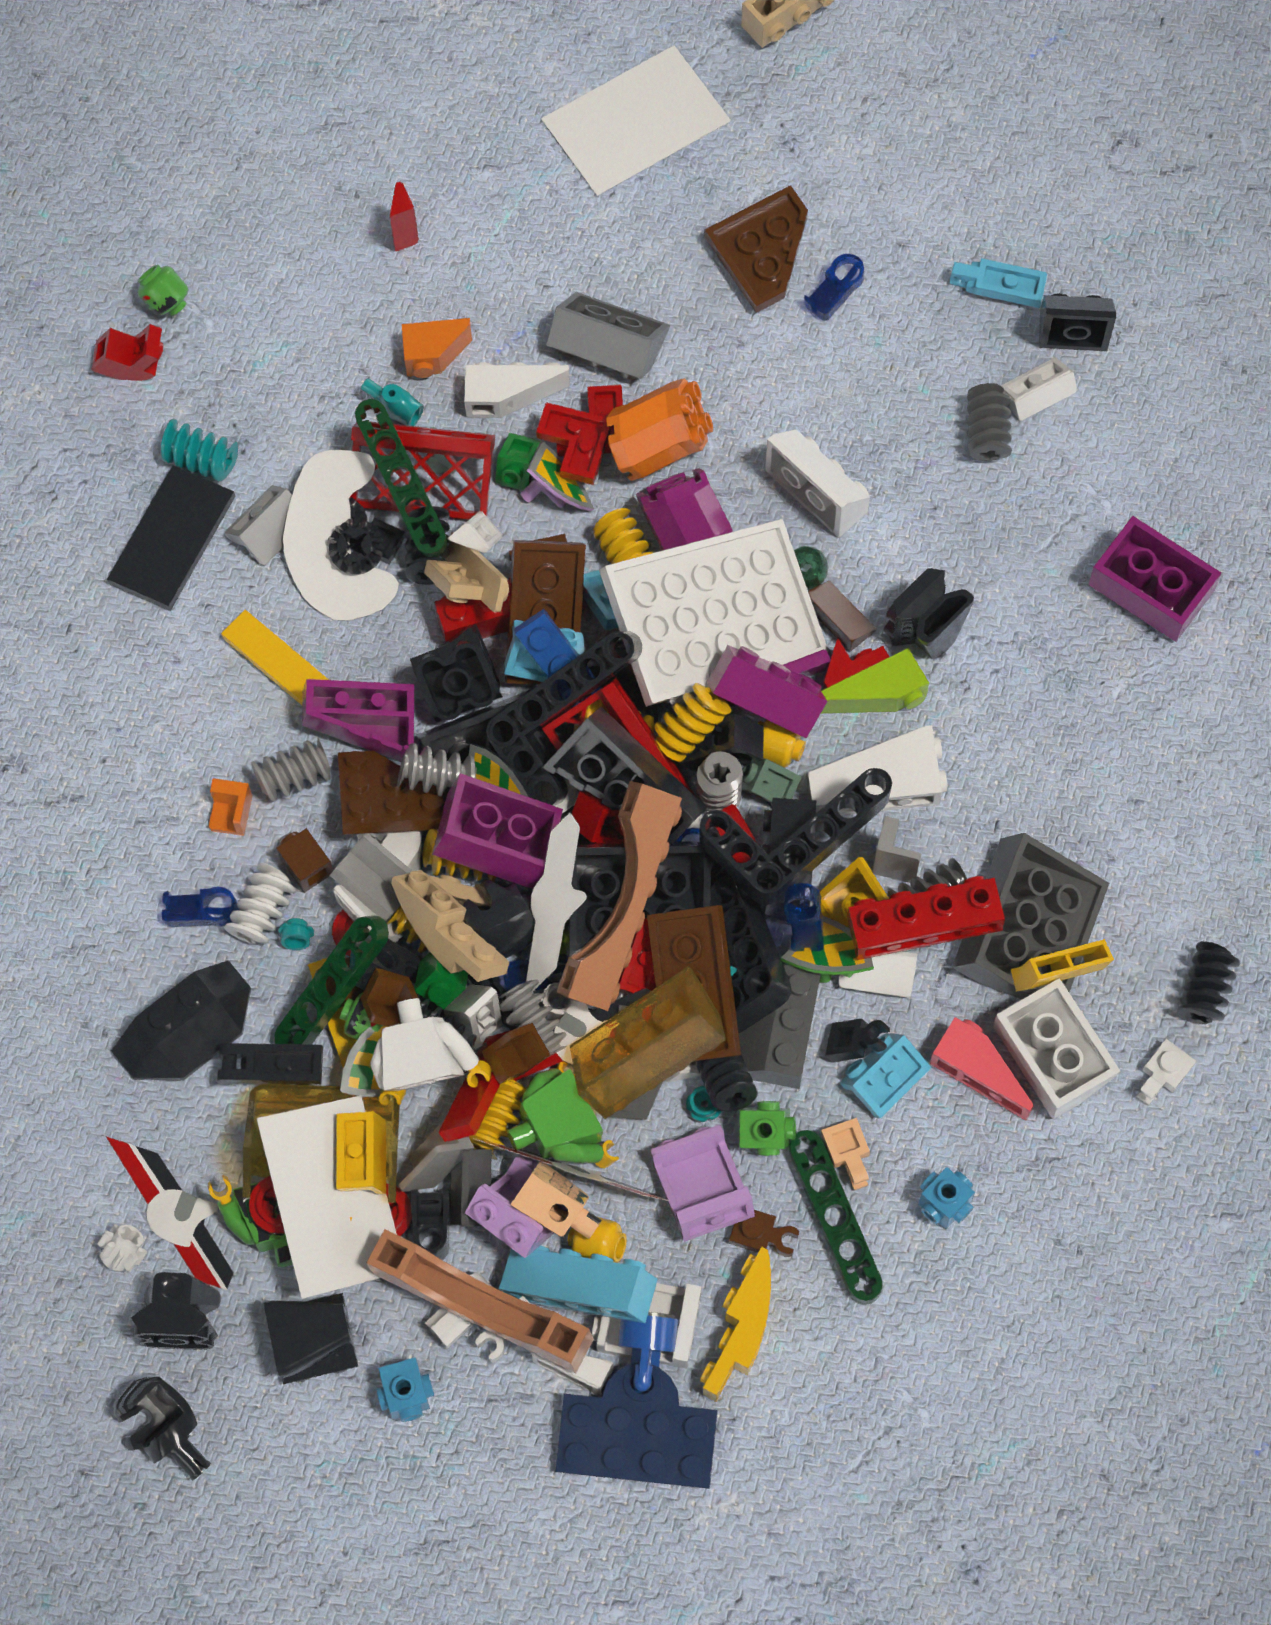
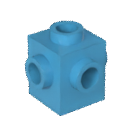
(942, 1209)
(398, 1378)

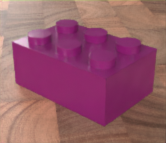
(1154, 578)
(496, 831)

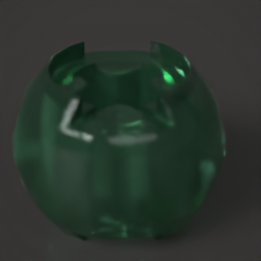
(815, 558)

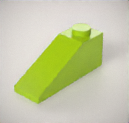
(880, 688)

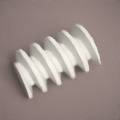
(260, 905)

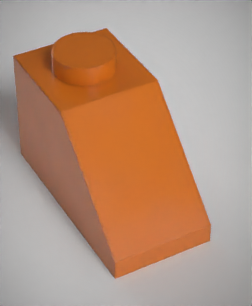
(434, 345)

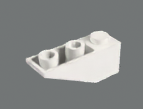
(503, 389)

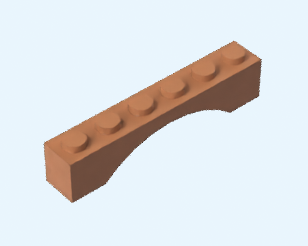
(646, 824)
(498, 1312)

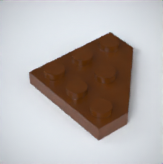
(761, 246)
(374, 801)

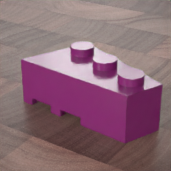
(768, 689)
(362, 713)

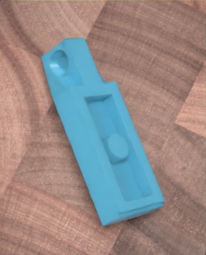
(1000, 281)

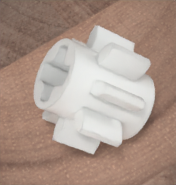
(122, 1247)

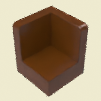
(383, 994)
(515, 1053)

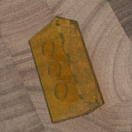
(646, 1043)

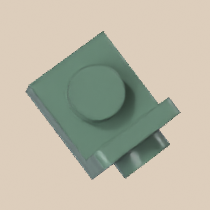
(769, 780)

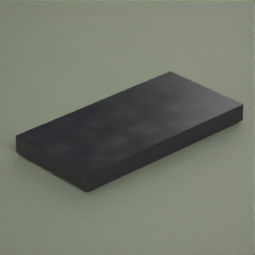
(171, 538)

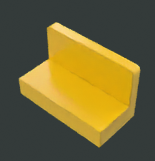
(361, 1152)

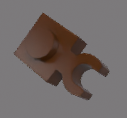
(760, 1232)

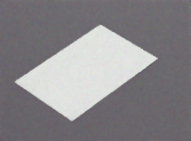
(635, 120)
(321, 1239)

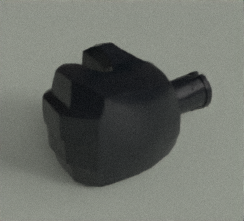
(508, 921)
(167, 1424)

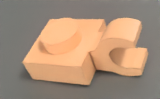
(847, 1147)

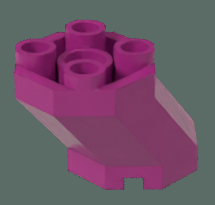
(683, 510)

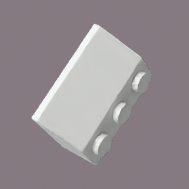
(816, 481)
(1055, 1048)

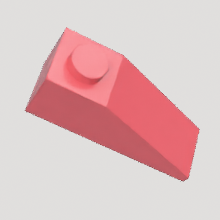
(975, 1062)

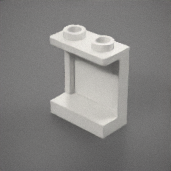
(667, 1300)

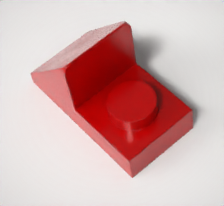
(843, 667)

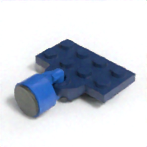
(638, 1422)

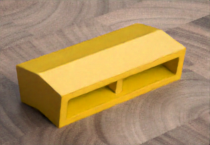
(1095, 955)

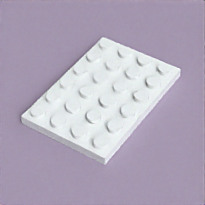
(711, 596)

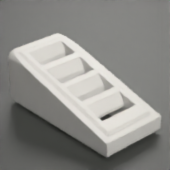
(591, 1374)

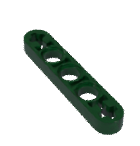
(396, 461)
(344, 979)
(835, 1235)

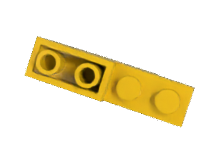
(747, 1311)

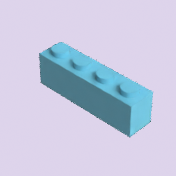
(581, 1283)

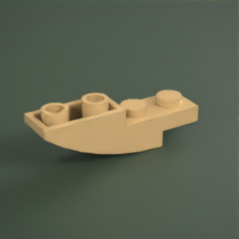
(441, 927)

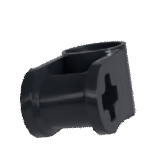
(431, 1217)

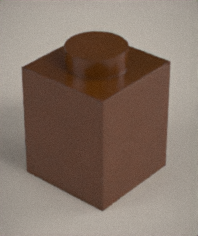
(304, 859)

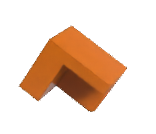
(230, 806)

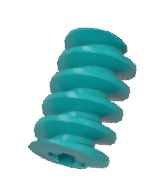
(198, 453)

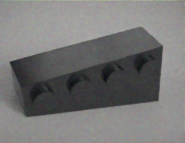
(605, 760)

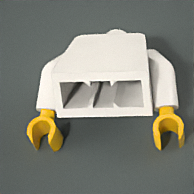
(421, 1053)

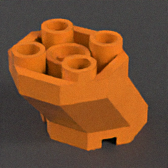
(658, 428)

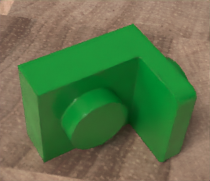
(514, 461)

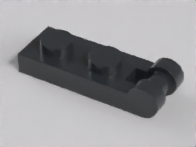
(271, 1063)

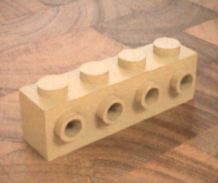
(771, 19)

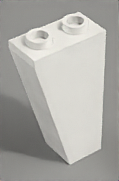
(908, 761)

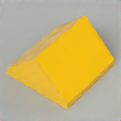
(848, 887)

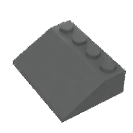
(1045, 907)

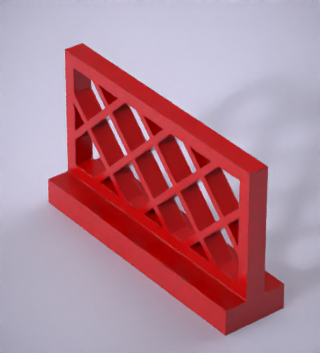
(432, 441)
(626, 714)

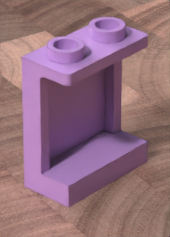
(701, 1182)
(493, 1209)

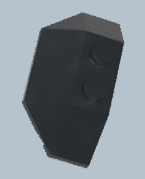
(186, 1025)

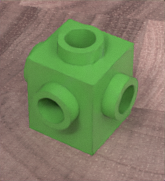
(753, 1130)

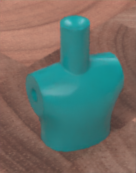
(398, 402)

